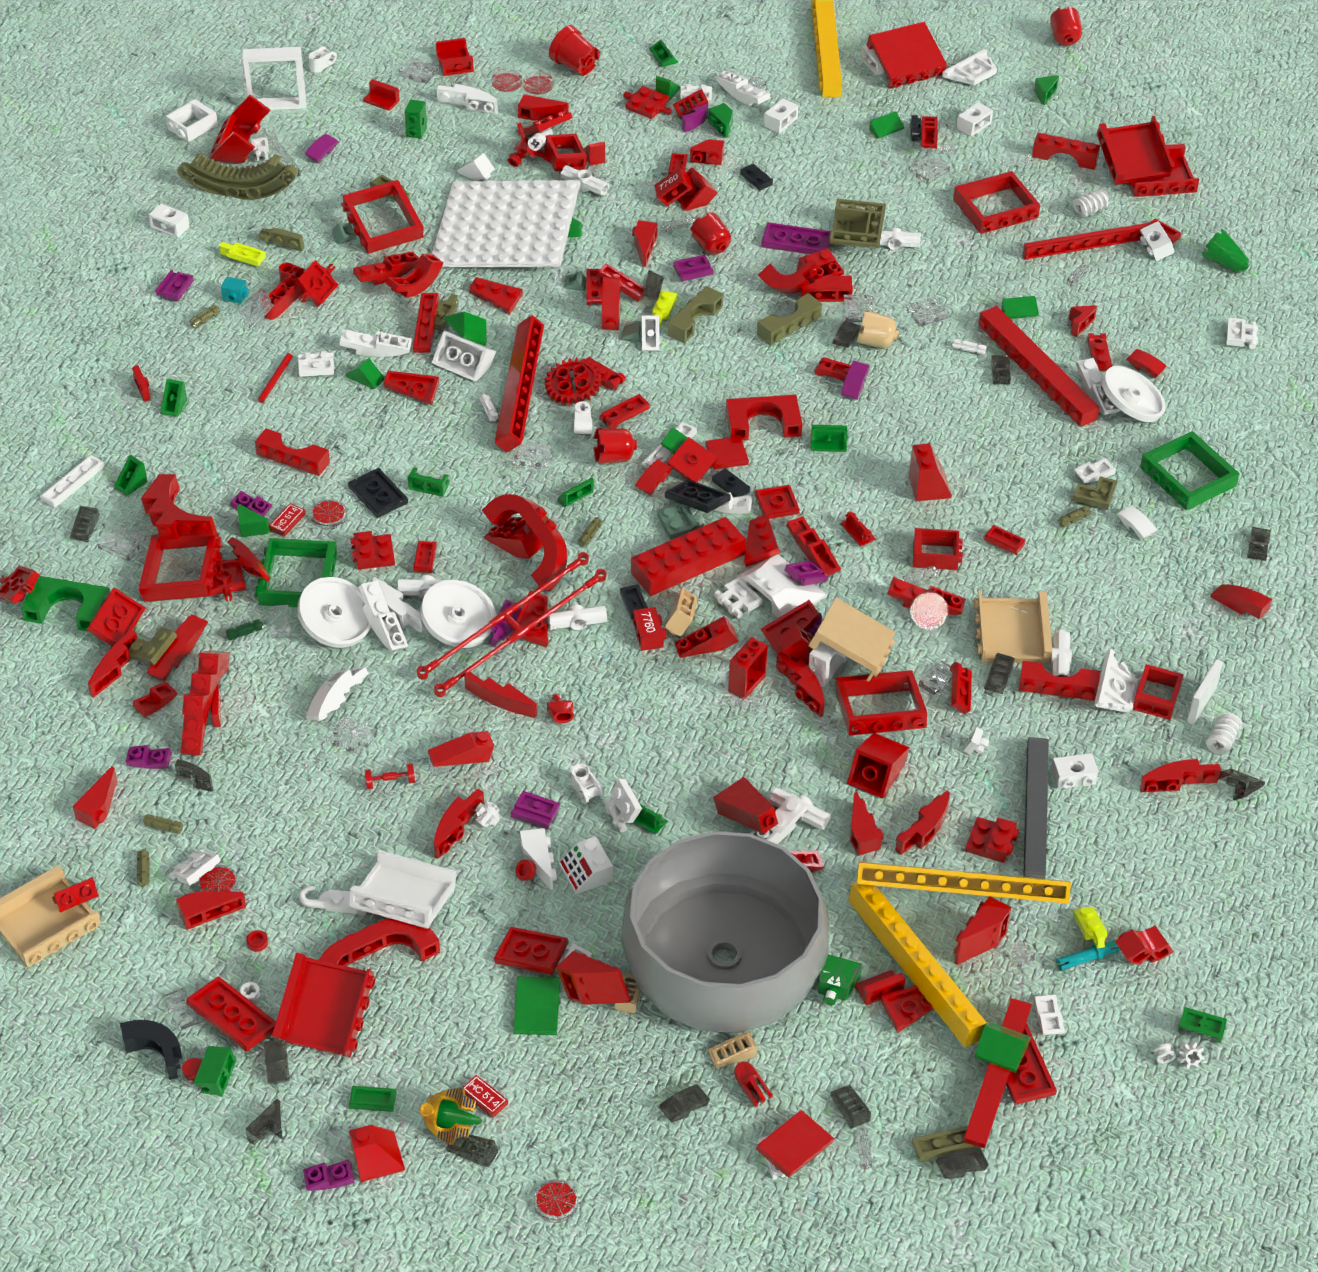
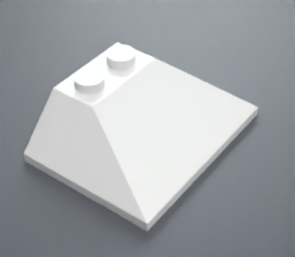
(778, 587)

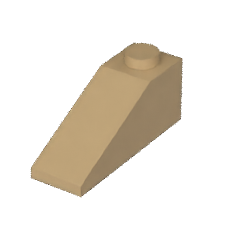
(681, 613)

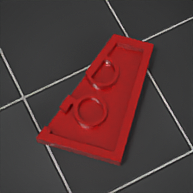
(413, 385)

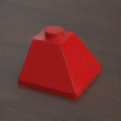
(701, 193)
(375, 1152)

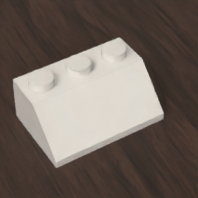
(463, 356)

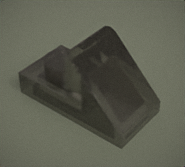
(1243, 783)
(267, 1121)

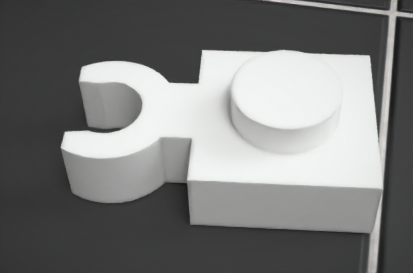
(261, 147)

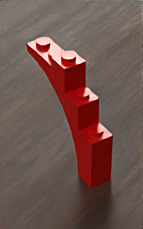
(167, 517)
(197, 703)

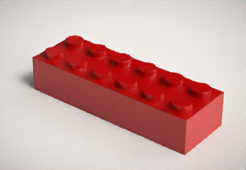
(688, 556)

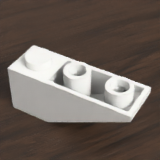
(535, 848)

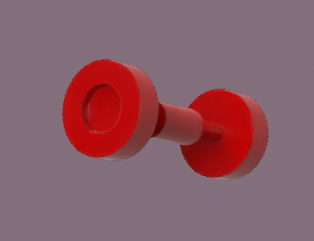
(389, 776)

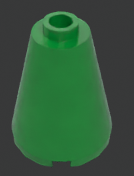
(1226, 252)

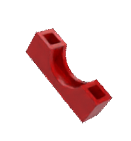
(1084, 153)
(309, 459)
(1037, 680)

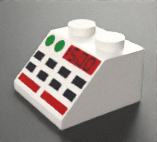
(586, 866)

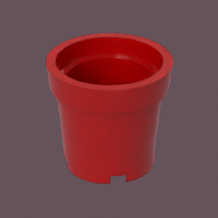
(573, 51)

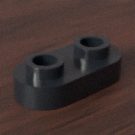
(915, 129)

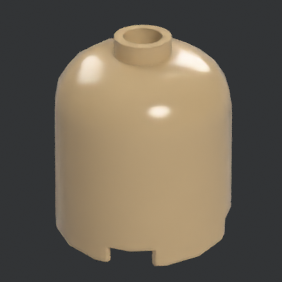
(877, 330)

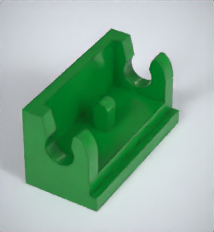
(829, 438)
(427, 484)
(1203, 1023)
(215, 1070)

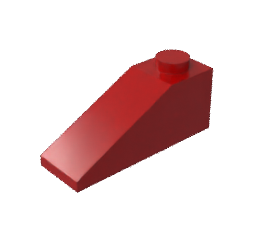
(645, 236)
(829, 289)
(611, 303)
(466, 749)
(96, 802)
(206, 906)

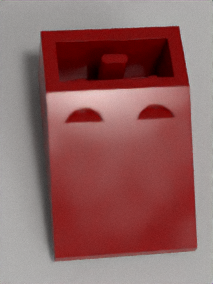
(515, 538)
(983, 930)
(592, 980)

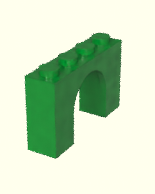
(52, 590)

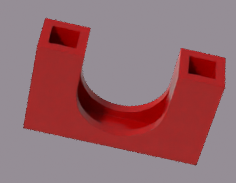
(782, 407)

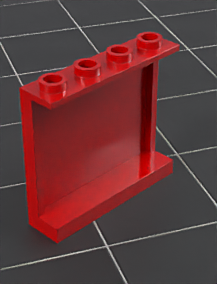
(907, 54)
(1135, 152)
(1179, 182)
(324, 1006)

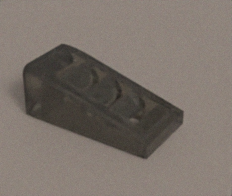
(652, 285)
(83, 511)
(1004, 663)
(852, 1120)
(485, 1154)

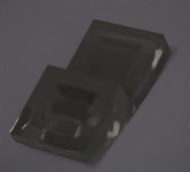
(846, 334)
(1000, 369)
(1258, 543)
(198, 776)
(276, 1062)
(683, 1102)
(962, 1161)

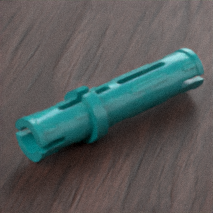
(1087, 955)

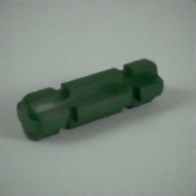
(244, 629)

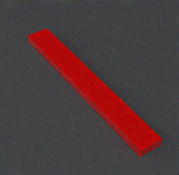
(1083, 241)
(994, 1082)

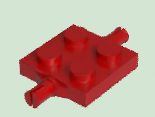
(647, 102)
(316, 283)
(228, 578)
(17, 584)

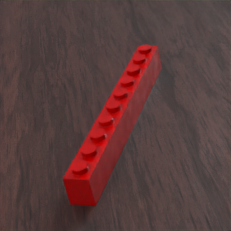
(1038, 366)
(519, 384)

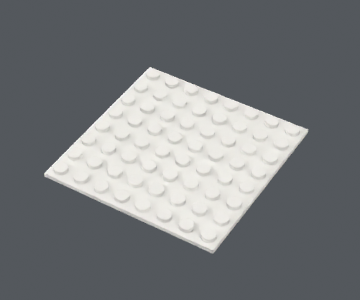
(506, 223)

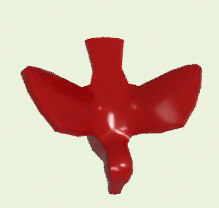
(523, 150)

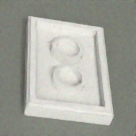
(1204, 692)

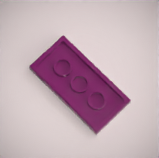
(795, 238)

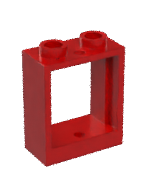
(559, 161)
(938, 538)
(747, 666)
(1163, 707)

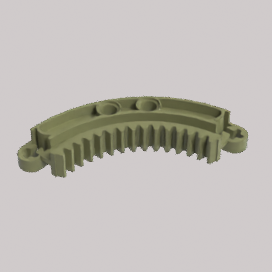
(240, 183)

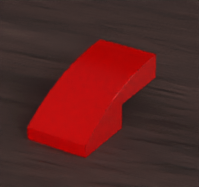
(1148, 362)
(655, 473)
(156, 699)

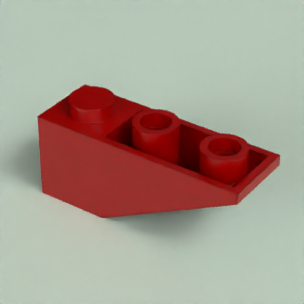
(538, 108)
(708, 639)
(864, 833)

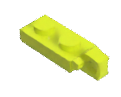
(242, 253)
(664, 305)
(1091, 925)

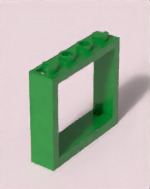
(1222, 469)
(298, 548)

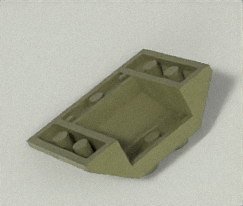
(857, 224)

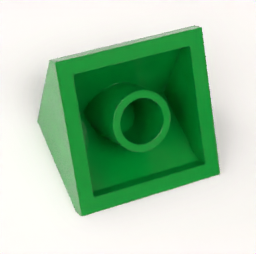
(468, 326)
(1002, 1046)

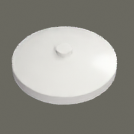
(1133, 394)
(456, 611)
(333, 612)

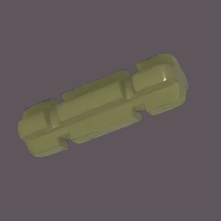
(204, 316)
(1074, 516)
(590, 531)
(163, 823)
(143, 868)

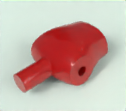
(560, 709)

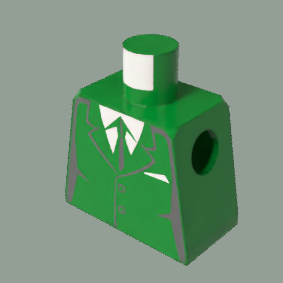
(838, 979)

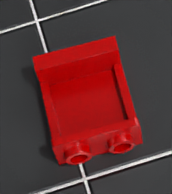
(454, 57)

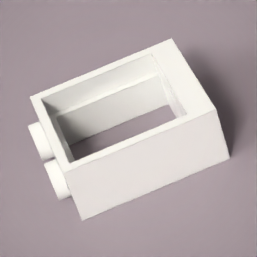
(206, 122)
(826, 663)

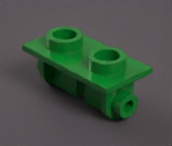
(650, 820)

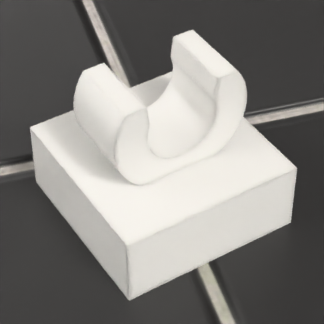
(975, 742)

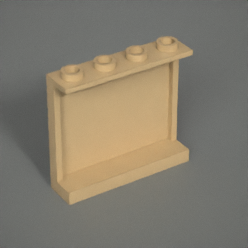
(1013, 631)
(855, 636)
(33, 921)

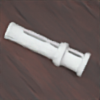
(540, 139)

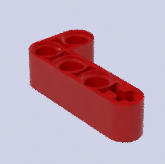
(286, 291)

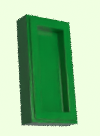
(372, 1098)

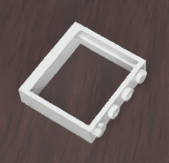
(276, 54)

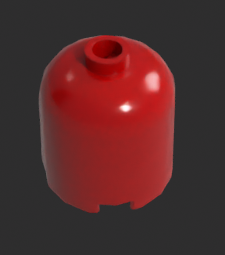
(1066, 26)
(711, 233)
(613, 445)

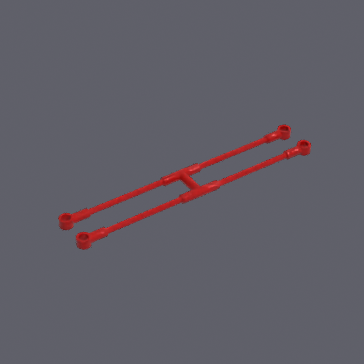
(505, 615)

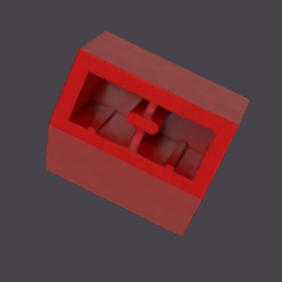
(827, 263)

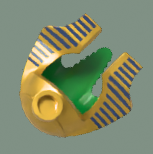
(446, 1115)

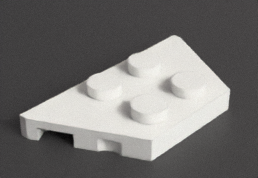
(972, 70)
(1116, 685)

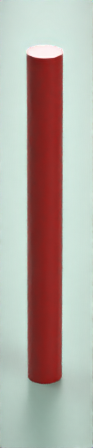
(275, 377)

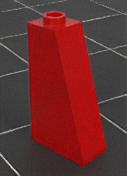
(746, 806)

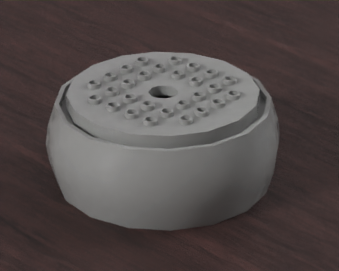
(733, 896)

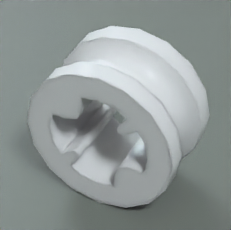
(247, 988)
(1164, 1053)

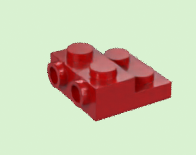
(372, 550)
(992, 838)

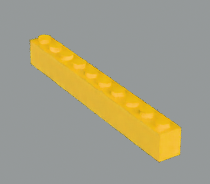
(826, 48)
(964, 882)
(917, 963)

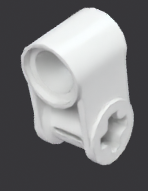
(321, 59)
(582, 418)
(585, 783)

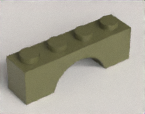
(704, 303)
(775, 328)

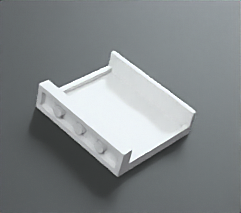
(404, 889)

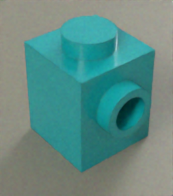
(234, 290)

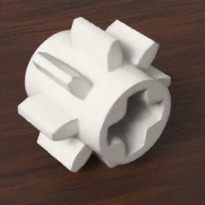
(487, 814)
(1190, 1054)

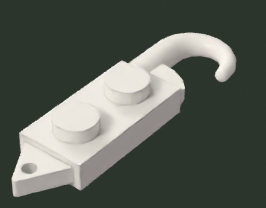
(330, 901)

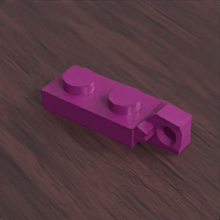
(502, 630)

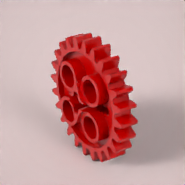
(586, 380)

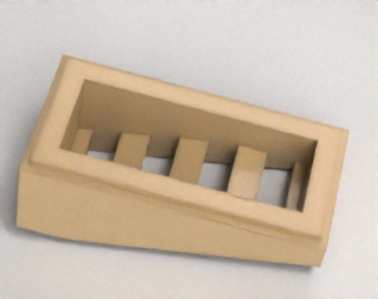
(633, 1004)
(735, 1057)

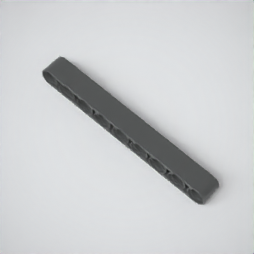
(1036, 808)

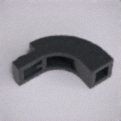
(156, 1037)

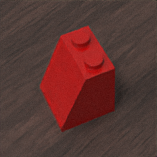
(927, 474)
(877, 764)

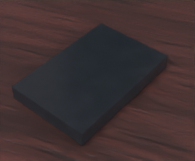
(378, 492)
(697, 496)

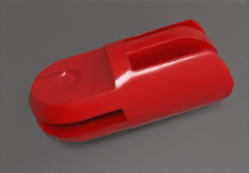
(749, 1080)

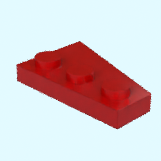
(548, 122)
(497, 293)
(760, 541)
(530, 611)
(803, 615)
(905, 1006)

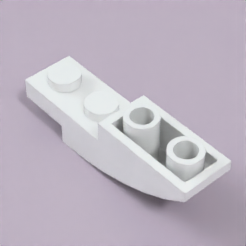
(740, 89)
(468, 96)
(376, 346)
(1093, 387)
(404, 612)
(379, 616)
(332, 692)
(786, 815)

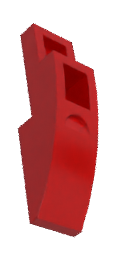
(392, 266)
(908, 592)
(807, 685)
(1172, 775)
(452, 822)
(928, 824)

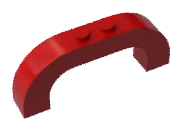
(554, 546)
(379, 936)

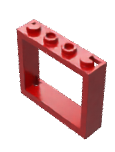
(990, 185)
(390, 239)
(184, 589)
(880, 722)

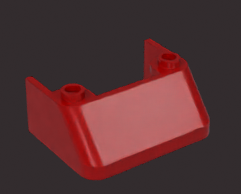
(233, 137)

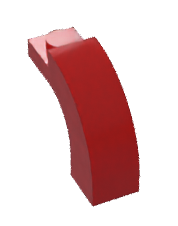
(419, 279)
(789, 283)

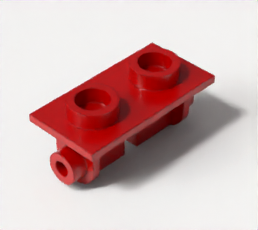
(857, 529)
(75, 894)

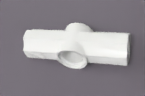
(587, 181)
(896, 239)
(416, 587)
(577, 617)
(1061, 654)
(812, 815)

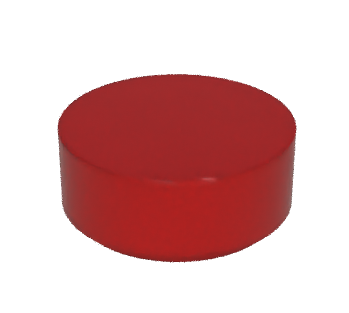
(525, 869)
(257, 940)
(191, 1068)

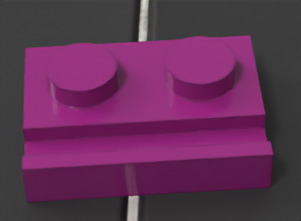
(693, 268)
(174, 285)
(806, 572)
(535, 809)

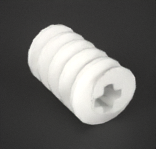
(1091, 202)
(1223, 733)

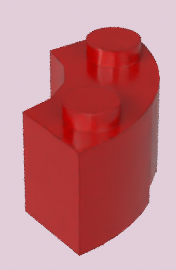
(1144, 945)

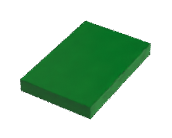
(537, 1005)

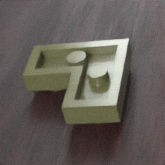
(1099, 496)
(152, 651)

